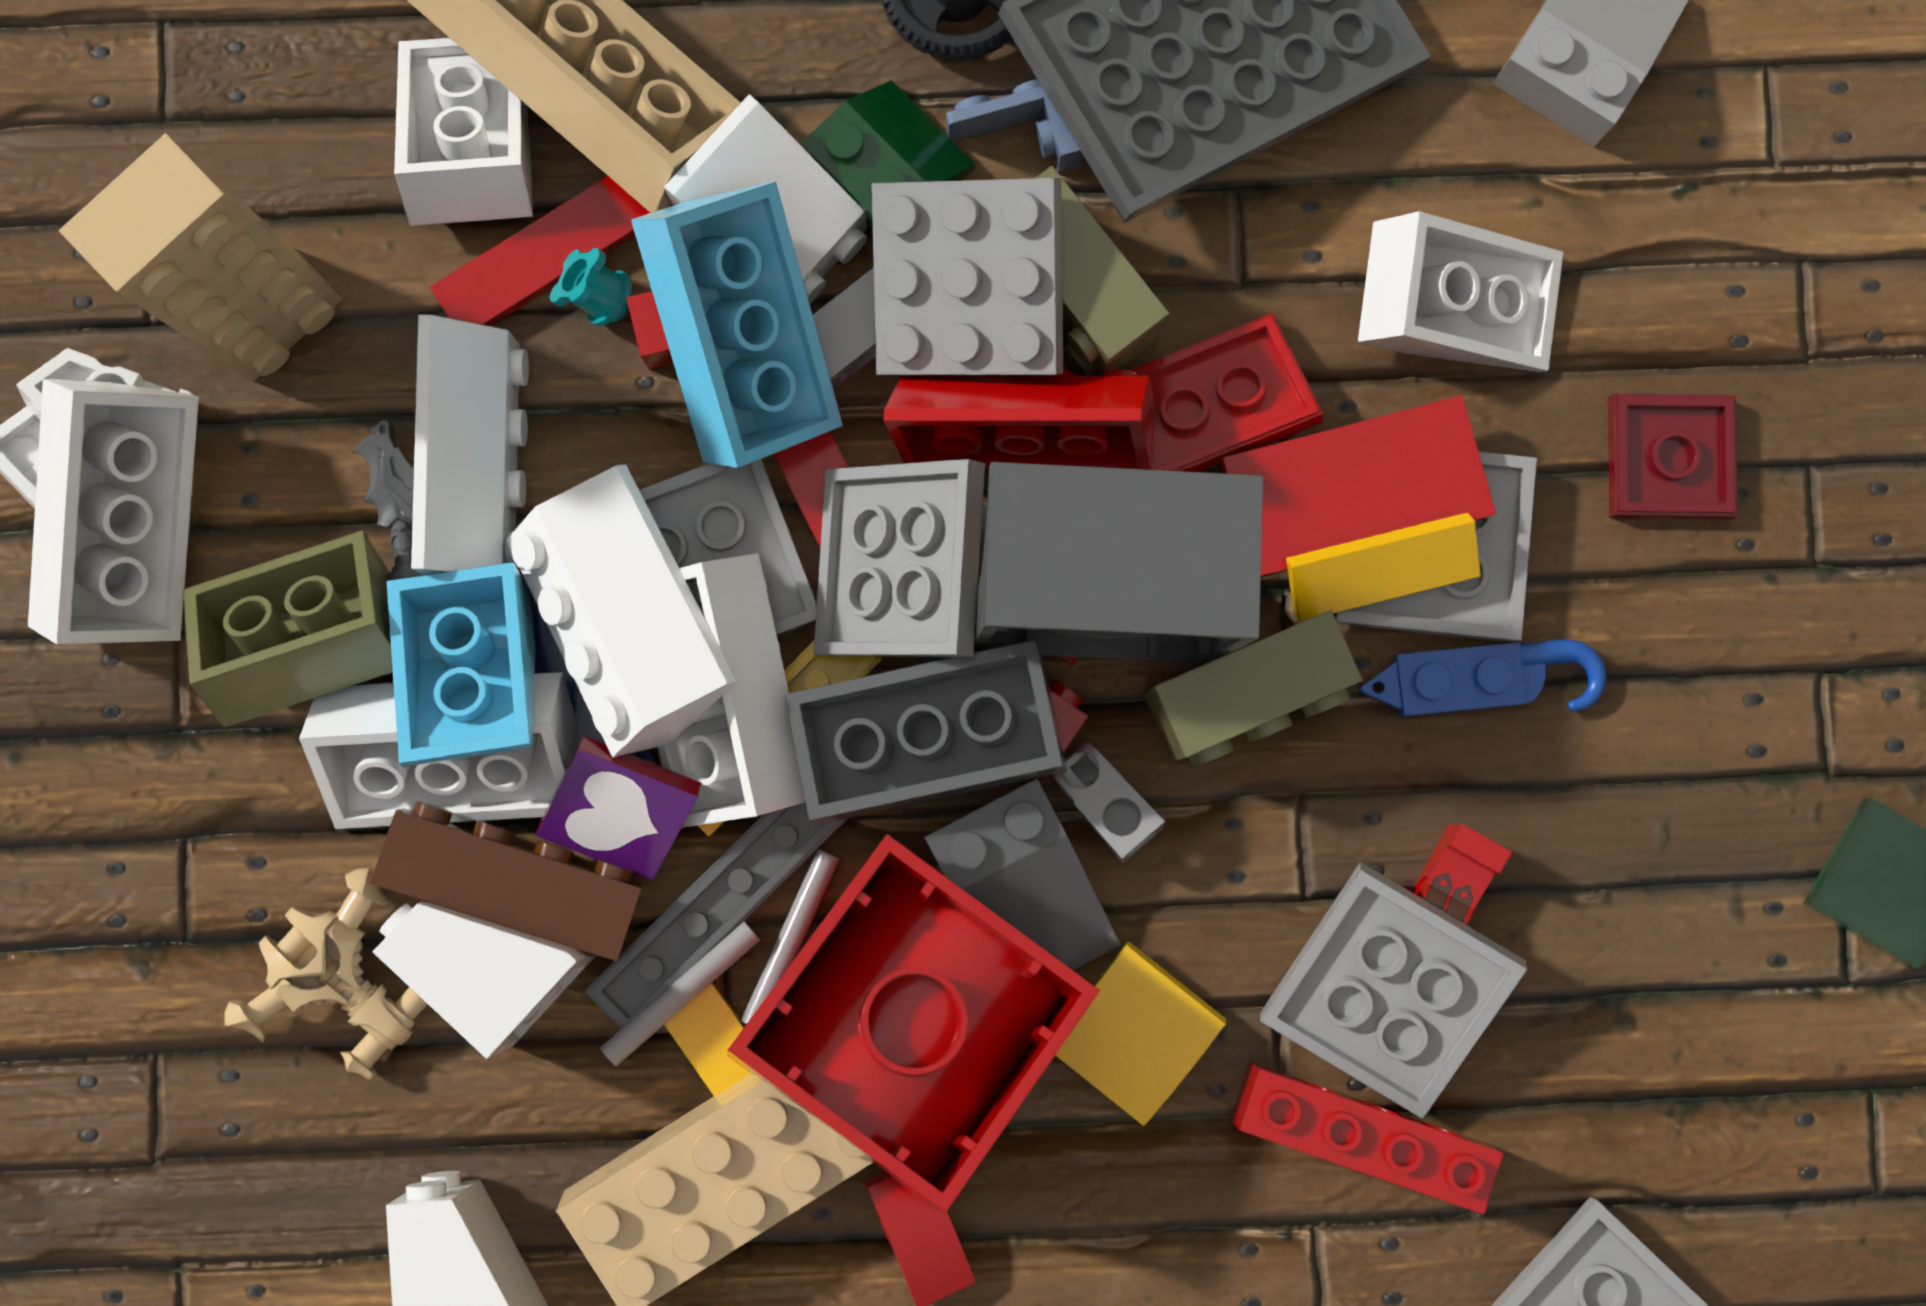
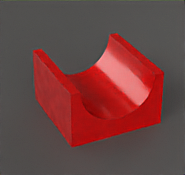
(913, 1023)

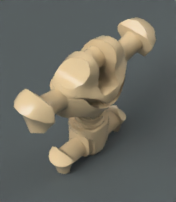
(320, 966)

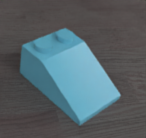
(462, 663)

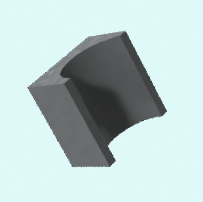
(1119, 562)

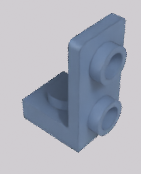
(1027, 103)

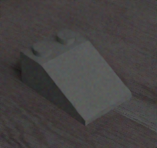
(1027, 873)

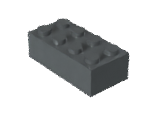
(925, 732)

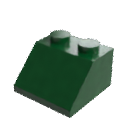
(884, 140)

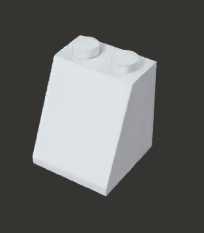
(757, 150)
(477, 972)
(454, 1248)

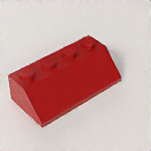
(1024, 419)

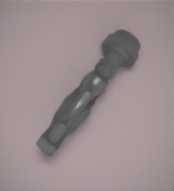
(391, 493)

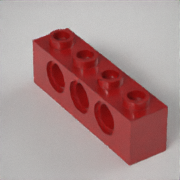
(1366, 1137)

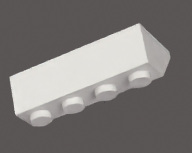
(466, 445)
(111, 512)
(620, 612)
(745, 740)
(358, 770)

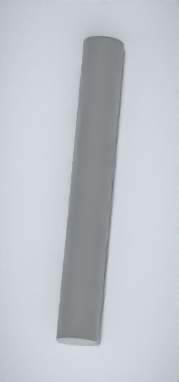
(794, 928)
(680, 994)

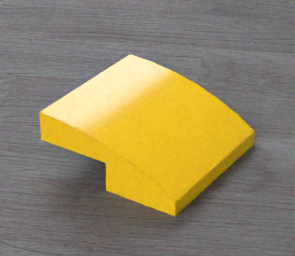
(1140, 1034)

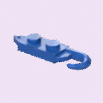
(1482, 677)

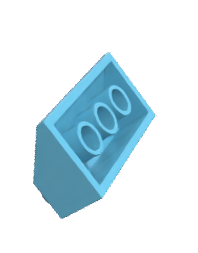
(738, 324)

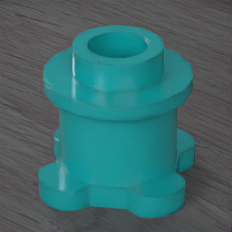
(593, 287)

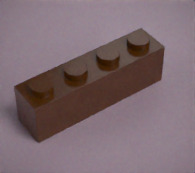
(507, 882)

